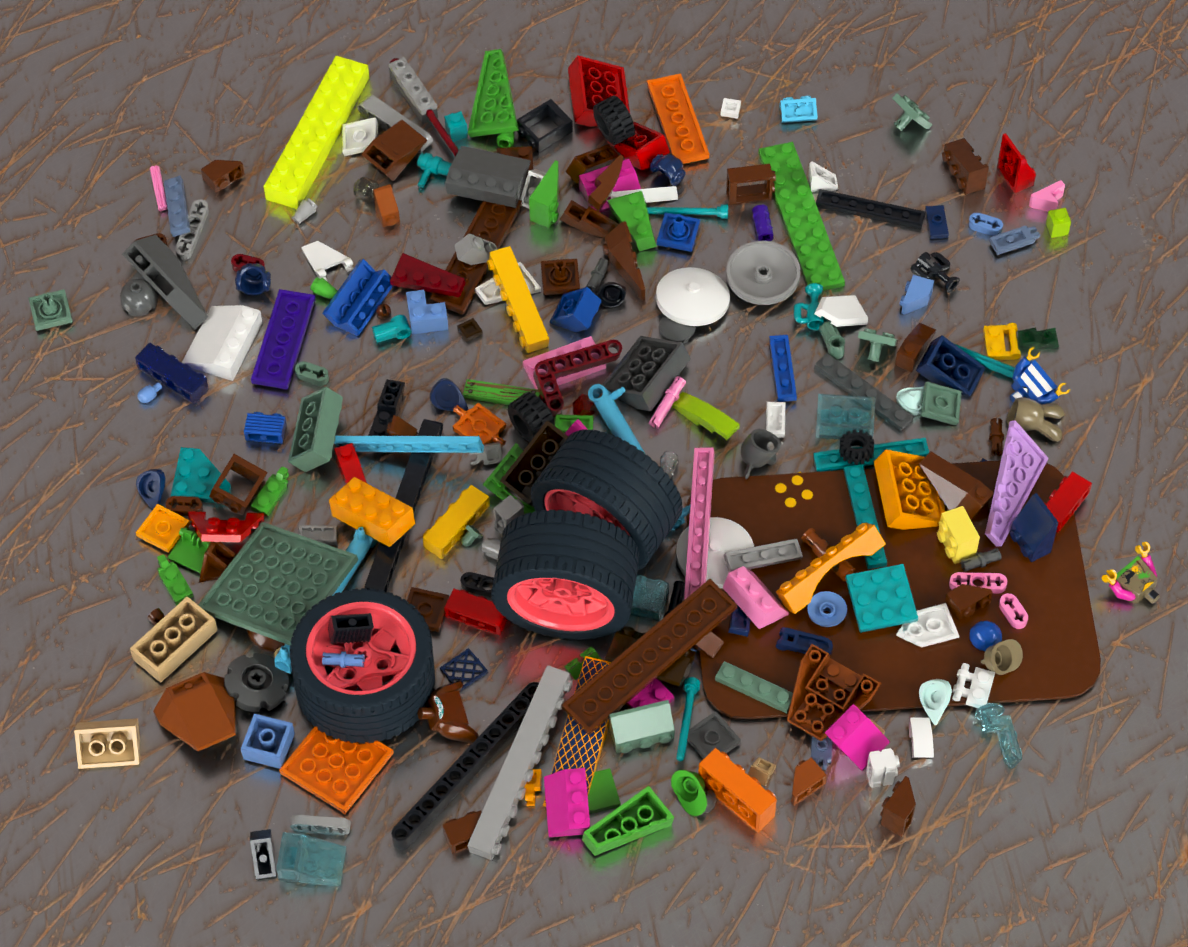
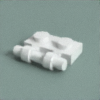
(980, 686)

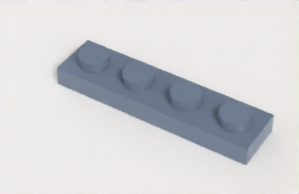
(176, 206)

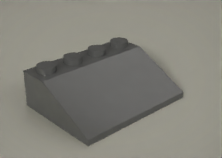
(487, 176)
(647, 371)

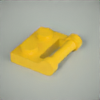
(995, 342)

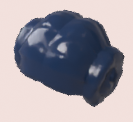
(669, 166)
(253, 279)

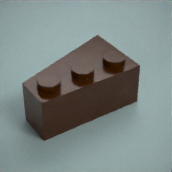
(965, 166)

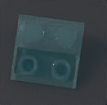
(650, 598)

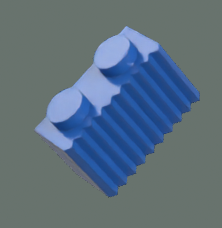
(265, 428)

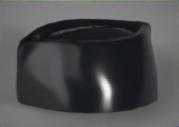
(611, 294)

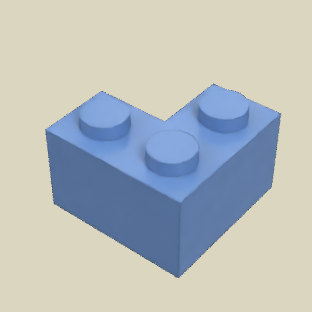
(423, 316)

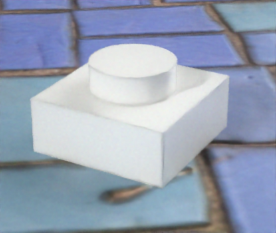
(730, 108)

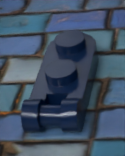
(802, 641)

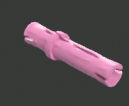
(670, 397)

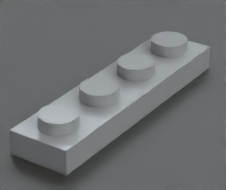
(763, 555)

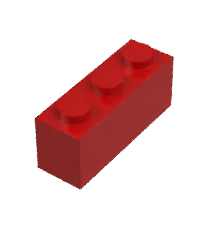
(1068, 498)
(474, 611)

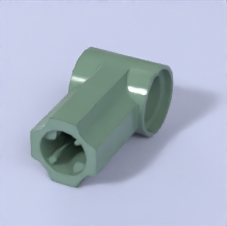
(833, 340)

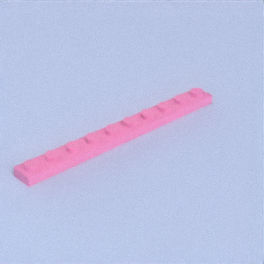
(699, 519)

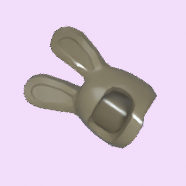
(1031, 417)

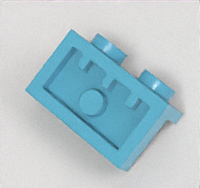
(798, 109)

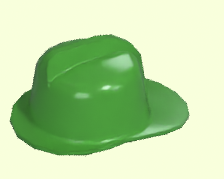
(690, 791)

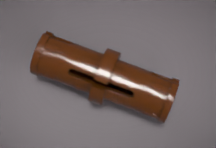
(996, 436)

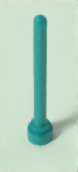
(720, 211)
(691, 687)

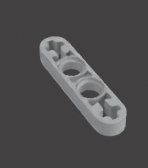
(194, 229)

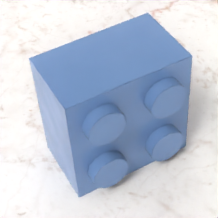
(267, 741)

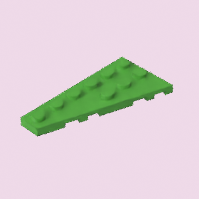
(493, 103)

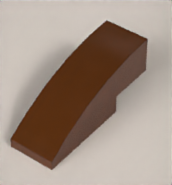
(605, 184)
(588, 220)

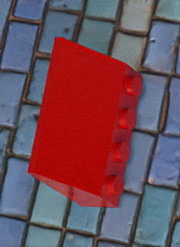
(592, 83)

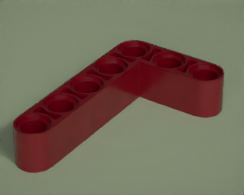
(570, 368)

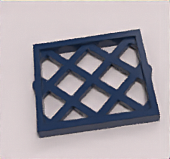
(457, 659)

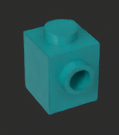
(456, 126)

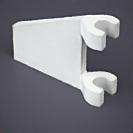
(323, 257)

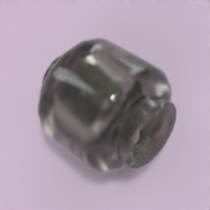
(364, 188)

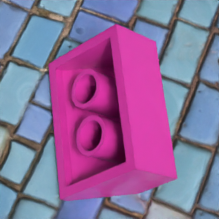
(626, 181)
(567, 802)

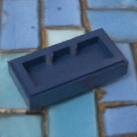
(936, 222)
(739, 622)

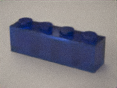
(172, 373)

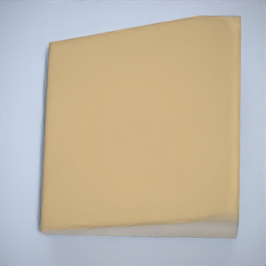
(762, 770)

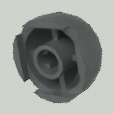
(138, 297)

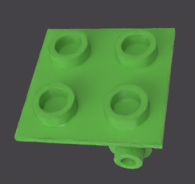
(189, 550)

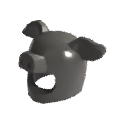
(756, 450)

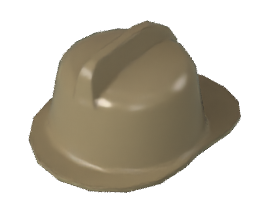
(1003, 657)

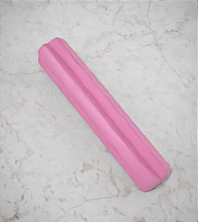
(158, 188)

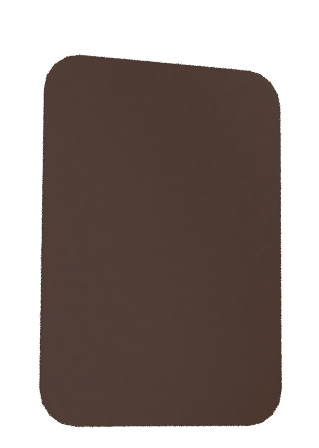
(1056, 643)

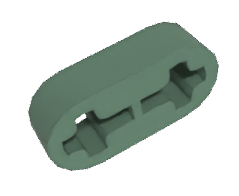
(311, 374)

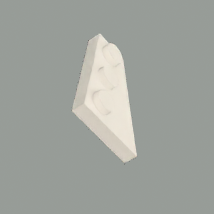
(490, 293)

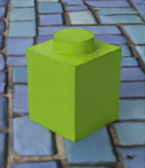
(1058, 222)

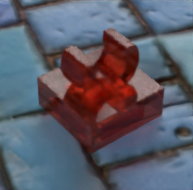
(582, 406)

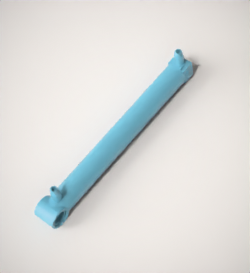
(618, 424)
(359, 546)

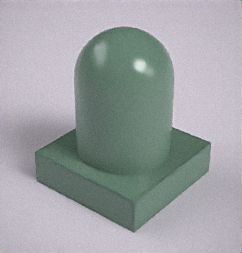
(470, 536)

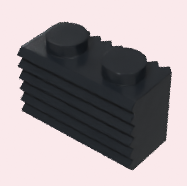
(350, 628)

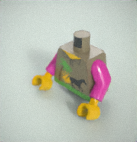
(1135, 579)

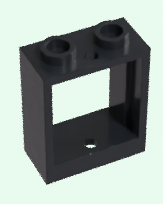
(546, 109)

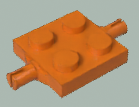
(479, 422)

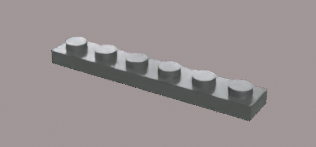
(857, 386)

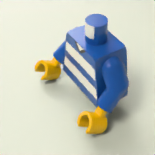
(1033, 382)

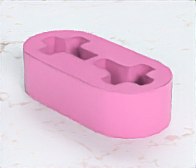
(1015, 610)

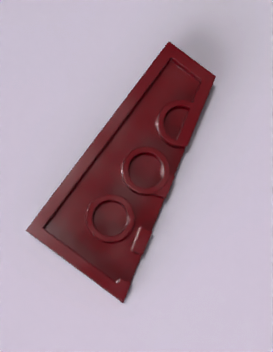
(420, 275)

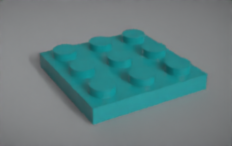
(881, 598)

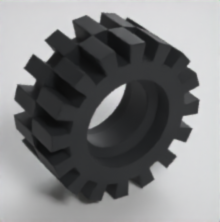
(856, 439)

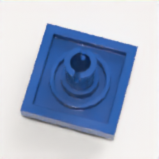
(678, 232)

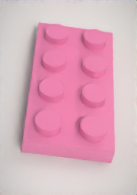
(529, 364)

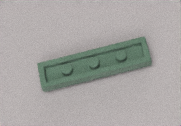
(754, 687)

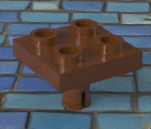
(560, 276)

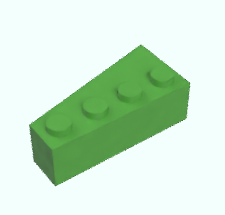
(630, 821)

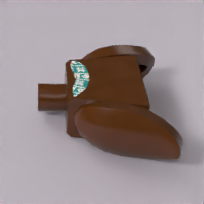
(447, 713)

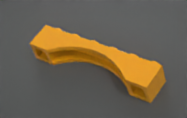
(799, 590)

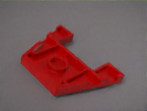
(224, 530)

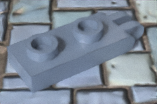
(1014, 239)
(821, 751)

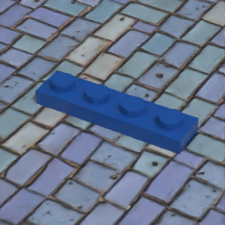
(782, 368)

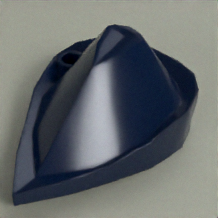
(447, 395)
(151, 486)

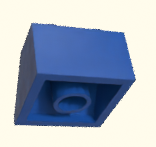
(576, 310)

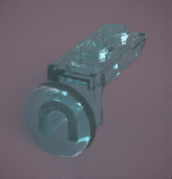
(994, 721)

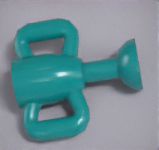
(812, 320)

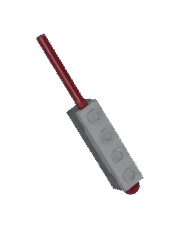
(418, 97)

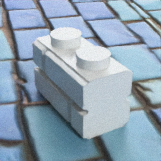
(882, 767)

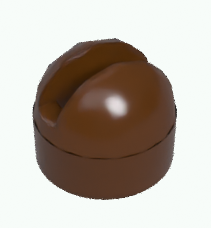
(379, 311)
(155, 616)

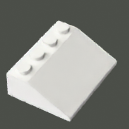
(224, 340)

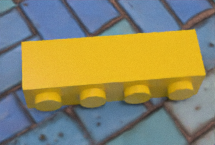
(452, 525)

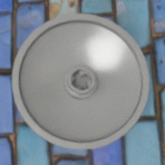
(763, 272)

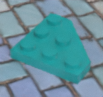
(196, 476)

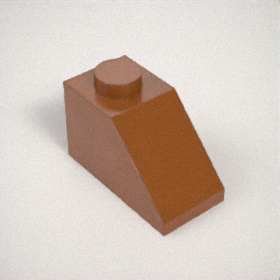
(386, 206)
(807, 780)

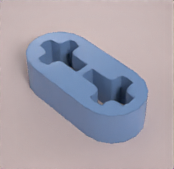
(985, 224)

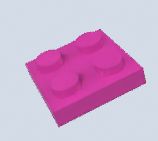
(652, 693)

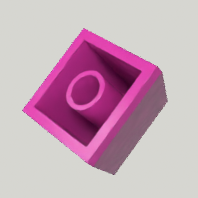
(856, 736)

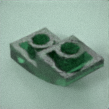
(1039, 339)

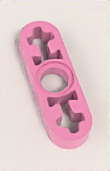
(984, 577)

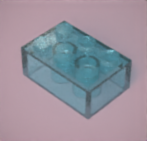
(844, 413)

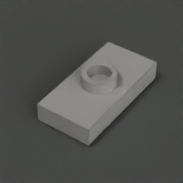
(322, 533)

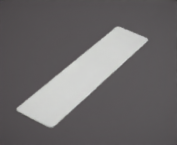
(652, 194)

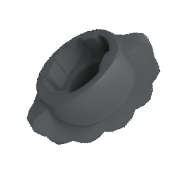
(711, 800)

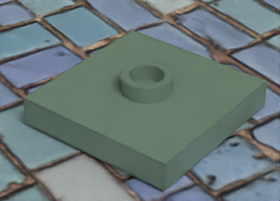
(941, 403)

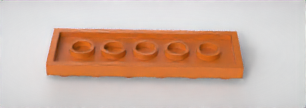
(678, 118)

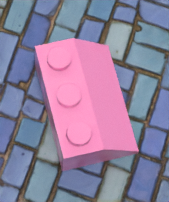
(753, 597)

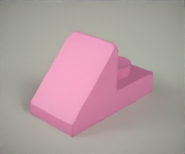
(1047, 198)

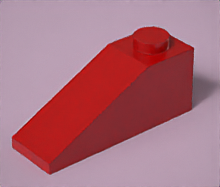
(349, 463)

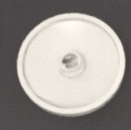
(692, 296)
(723, 537)

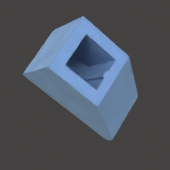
(917, 295)

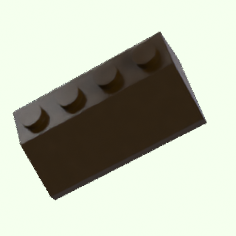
(534, 460)
(673, 674)

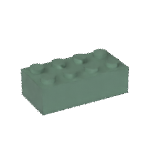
(315, 429)

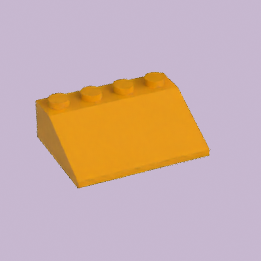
(906, 493)

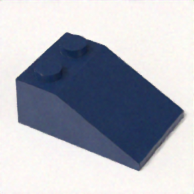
(950, 366)
(1034, 529)

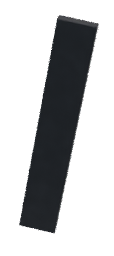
(870, 209)

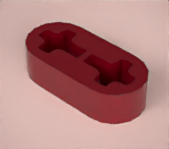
(245, 259)

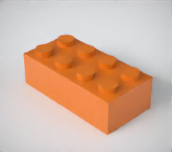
(738, 790)

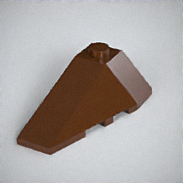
(622, 257)
(955, 485)

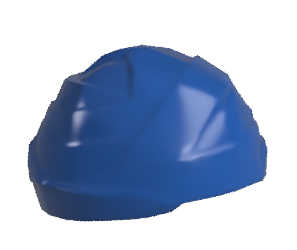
(985, 634)

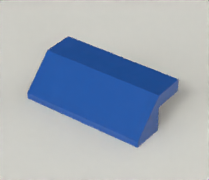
(358, 298)

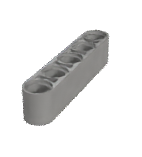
(387, 117)

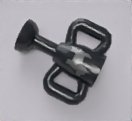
(929, 266)

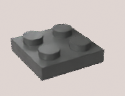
(712, 734)

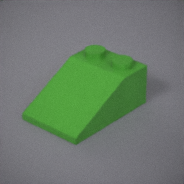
(544, 199)

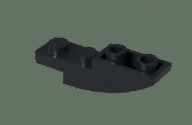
(387, 406)

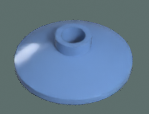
(829, 602)

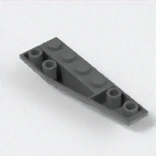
(167, 277)

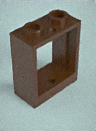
(750, 193)
(246, 470)

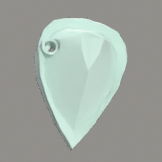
(910, 399)
(935, 697)

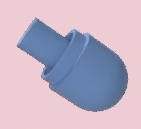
(148, 393)

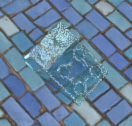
(310, 860)

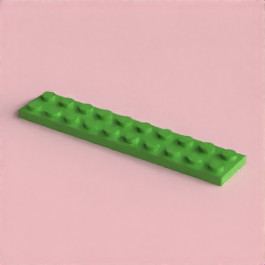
(802, 217)

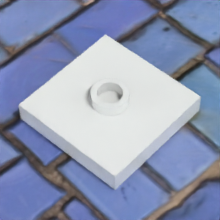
(358, 135)

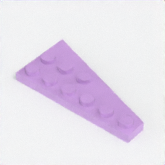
(1017, 475)

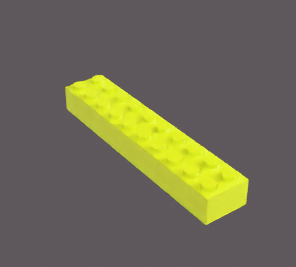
(316, 132)

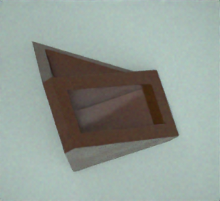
(215, 561)

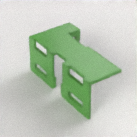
(575, 671)

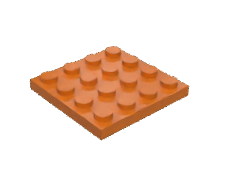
(335, 768)

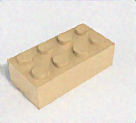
(173, 639)

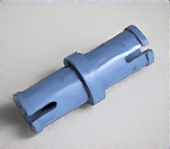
(343, 659)

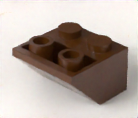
(899, 808)

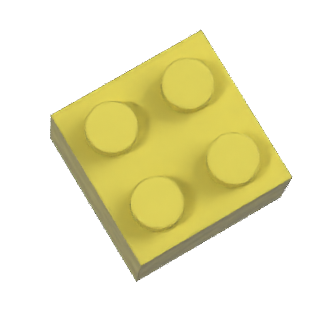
(958, 534)

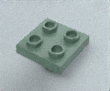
(911, 112)
(50, 310)
(877, 342)

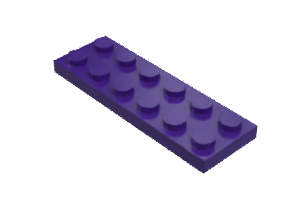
(283, 339)

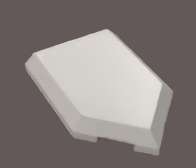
(842, 310)
(932, 627)

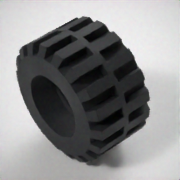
(614, 120)
(528, 415)

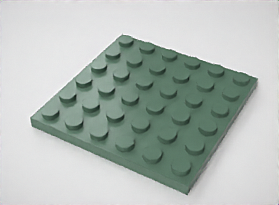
(276, 582)

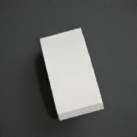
(922, 739)

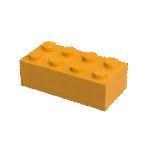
(372, 509)

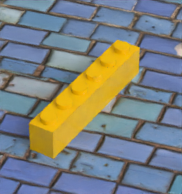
(518, 299)

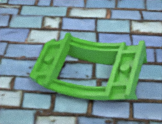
(493, 481)

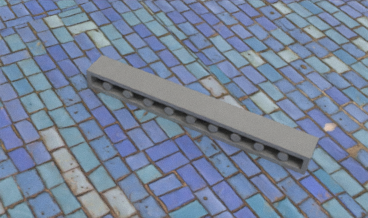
(519, 763)

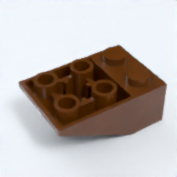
(394, 149)

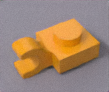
(532, 786)

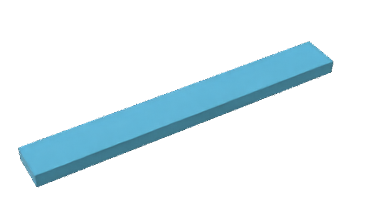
(425, 444)

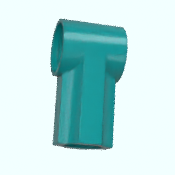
(397, 327)

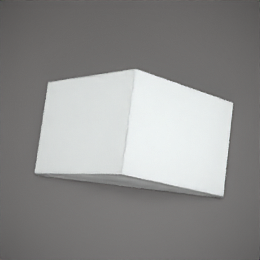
(821, 178)

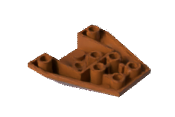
(826, 692)
(198, 711)

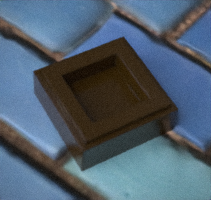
(470, 330)

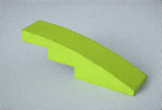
(706, 415)

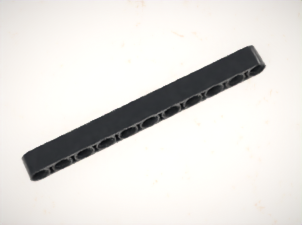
(408, 493)
(466, 774)

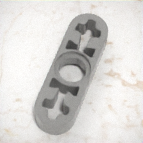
(320, 824)

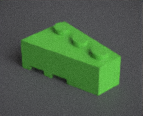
(634, 211)

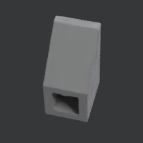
(474, 249)

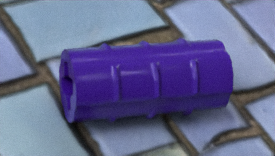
(762, 223)

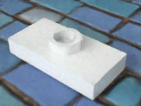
(776, 418)

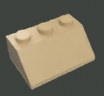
(107, 743)

